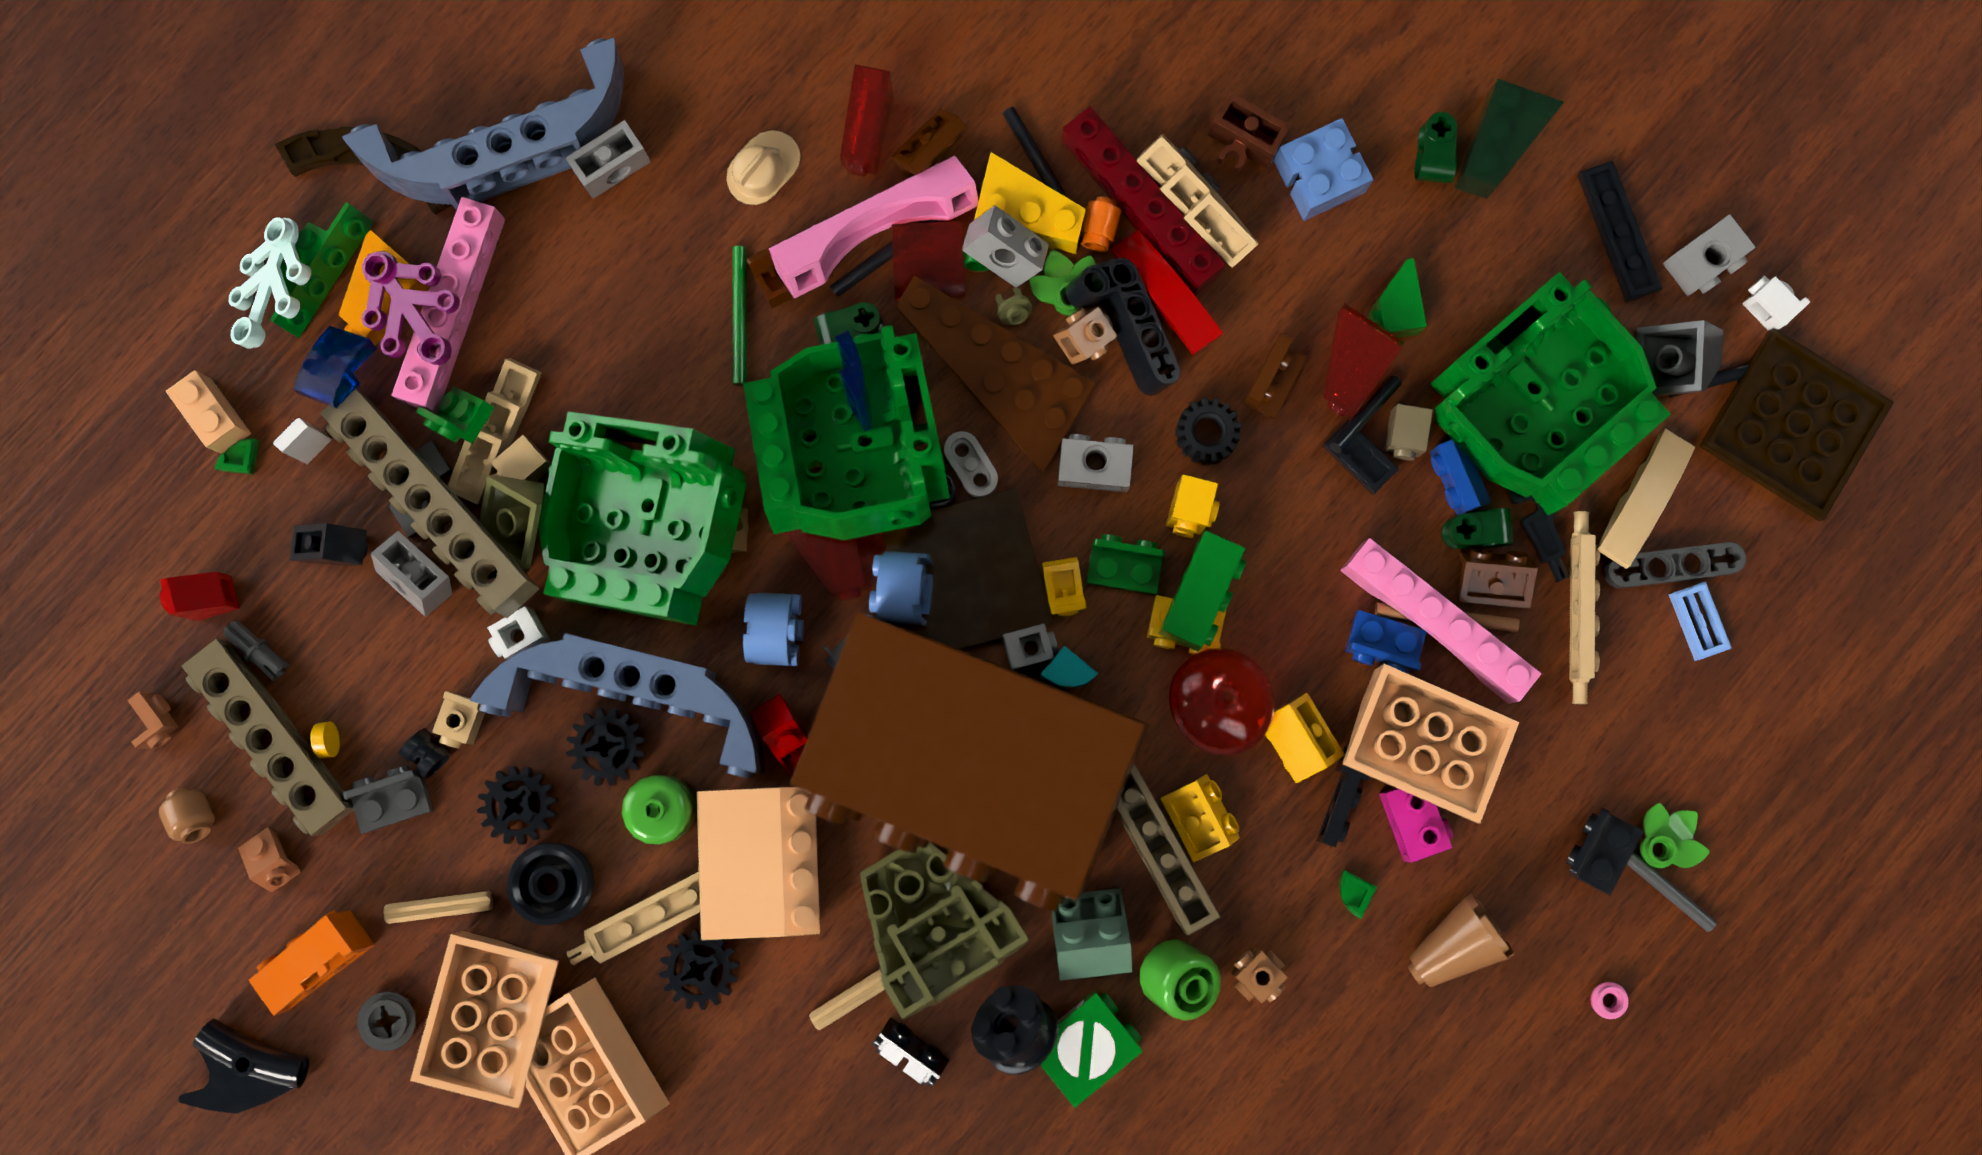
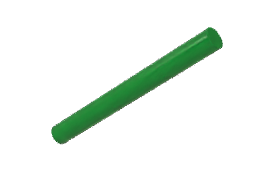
(739, 307)

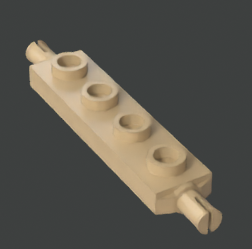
(1583, 594)
(640, 921)

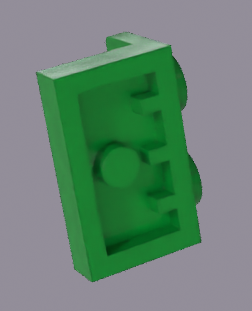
(458, 416)
(1125, 565)

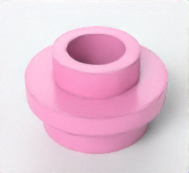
(1619, 1004)

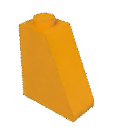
(358, 291)

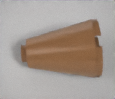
(1459, 945)

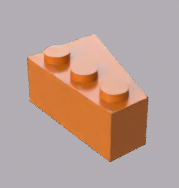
(310, 961)

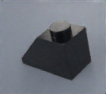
(329, 544)

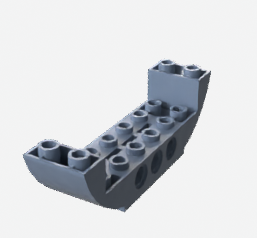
(507, 153)
(576, 662)

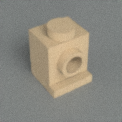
(469, 720)

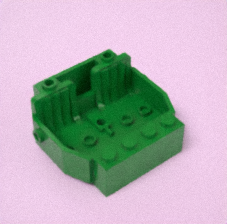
(1579, 365)
(859, 486)
(601, 507)

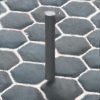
(1672, 893)

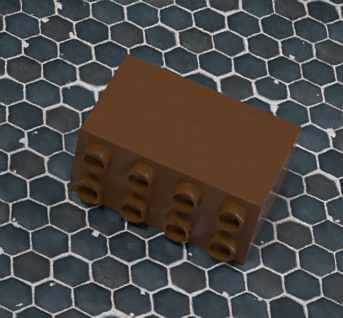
(967, 760)

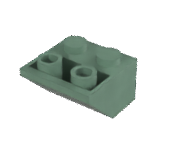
(1092, 935)

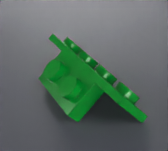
(327, 257)

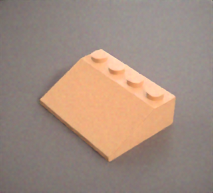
(1429, 742)
(757, 864)
(485, 1019)
(590, 1073)

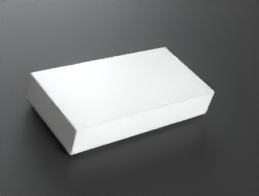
(302, 441)

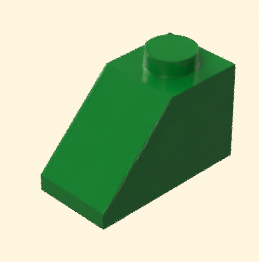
(1400, 304)

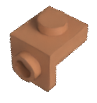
(154, 714)
(267, 861)

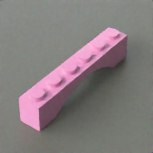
(931, 195)
(1471, 643)

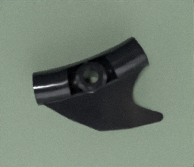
(242, 1070)

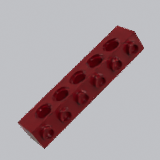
(1141, 200)

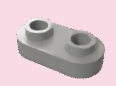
(971, 465)

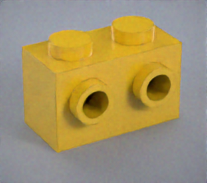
(1192, 506)
(1303, 738)

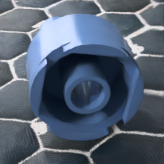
(902, 588)
(773, 629)

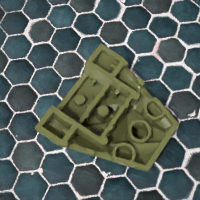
(933, 928)

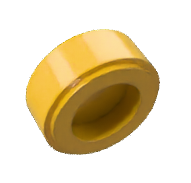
(325, 740)

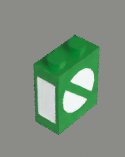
(1090, 1047)

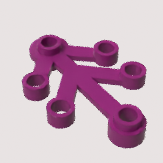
(403, 305)

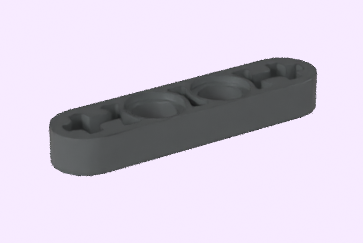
(1674, 565)

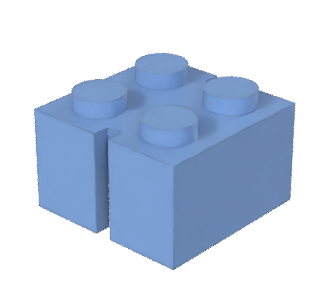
(1326, 169)

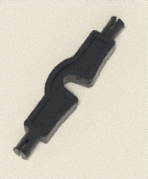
(1543, 536)

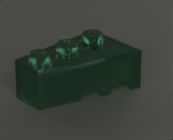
(1502, 134)

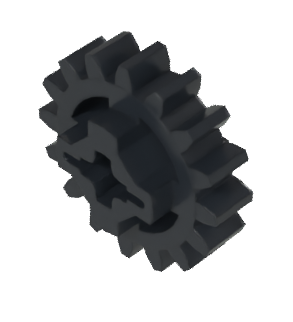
(610, 761)
(528, 792)
(709, 983)

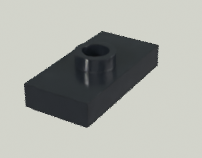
(1364, 461)

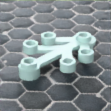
(279, 243)

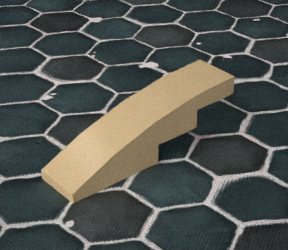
(1197, 200)
(511, 400)
(1645, 499)

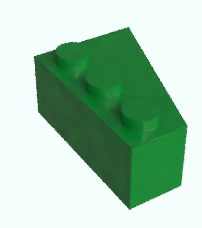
(1203, 591)

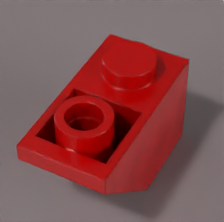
(198, 595)
(781, 732)

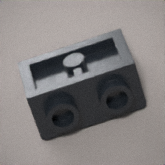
(1604, 851)

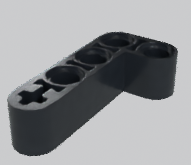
(1121, 289)

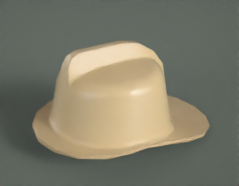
(763, 167)

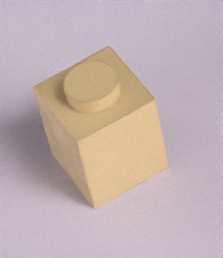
(522, 461)

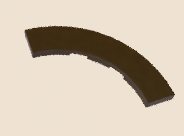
(327, 148)

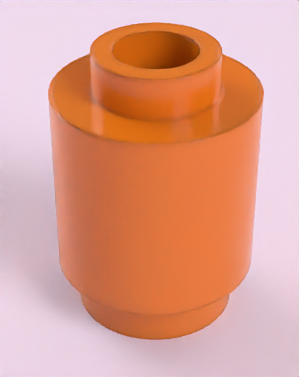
(1100, 224)

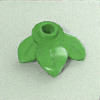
(1058, 274)
(1675, 836)

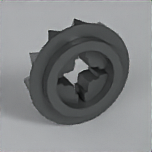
(379, 1036)

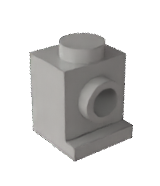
(1016, 641)

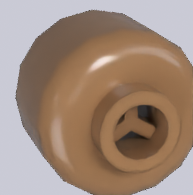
(186, 815)

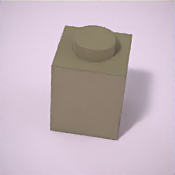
(1408, 431)

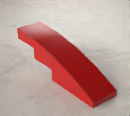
(1169, 293)

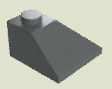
(1682, 355)

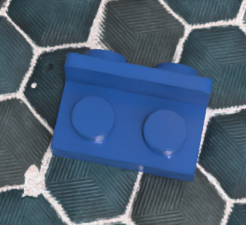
(1385, 641)

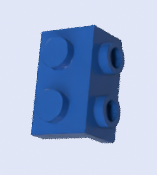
(1460, 478)

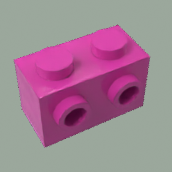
(1416, 825)

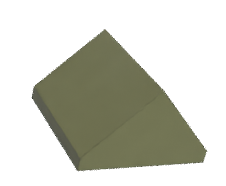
(512, 515)

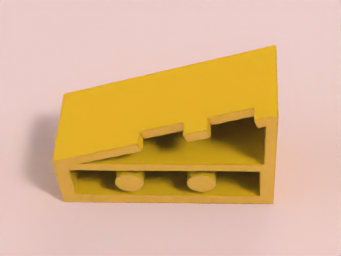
(1031, 204)

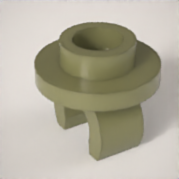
(1014, 309)

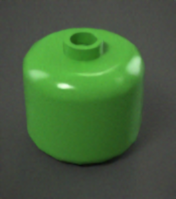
(642, 811)
(1180, 979)

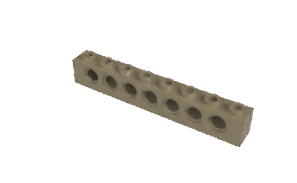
(511, 586)

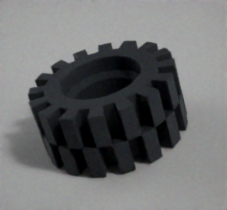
(1208, 410)

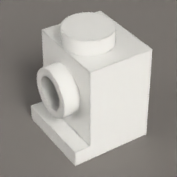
(1773, 302)
(503, 632)

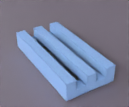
(1688, 627)

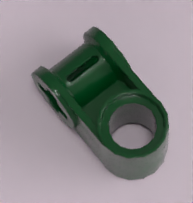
(1437, 155)
(851, 318)
(1483, 529)

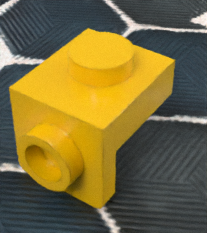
(1064, 586)

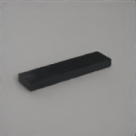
(1619, 231)

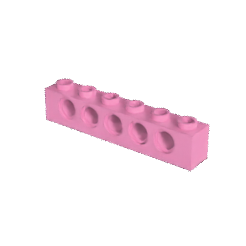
(463, 271)

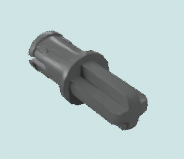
(255, 650)

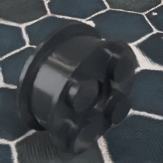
(527, 889)
(1015, 1030)

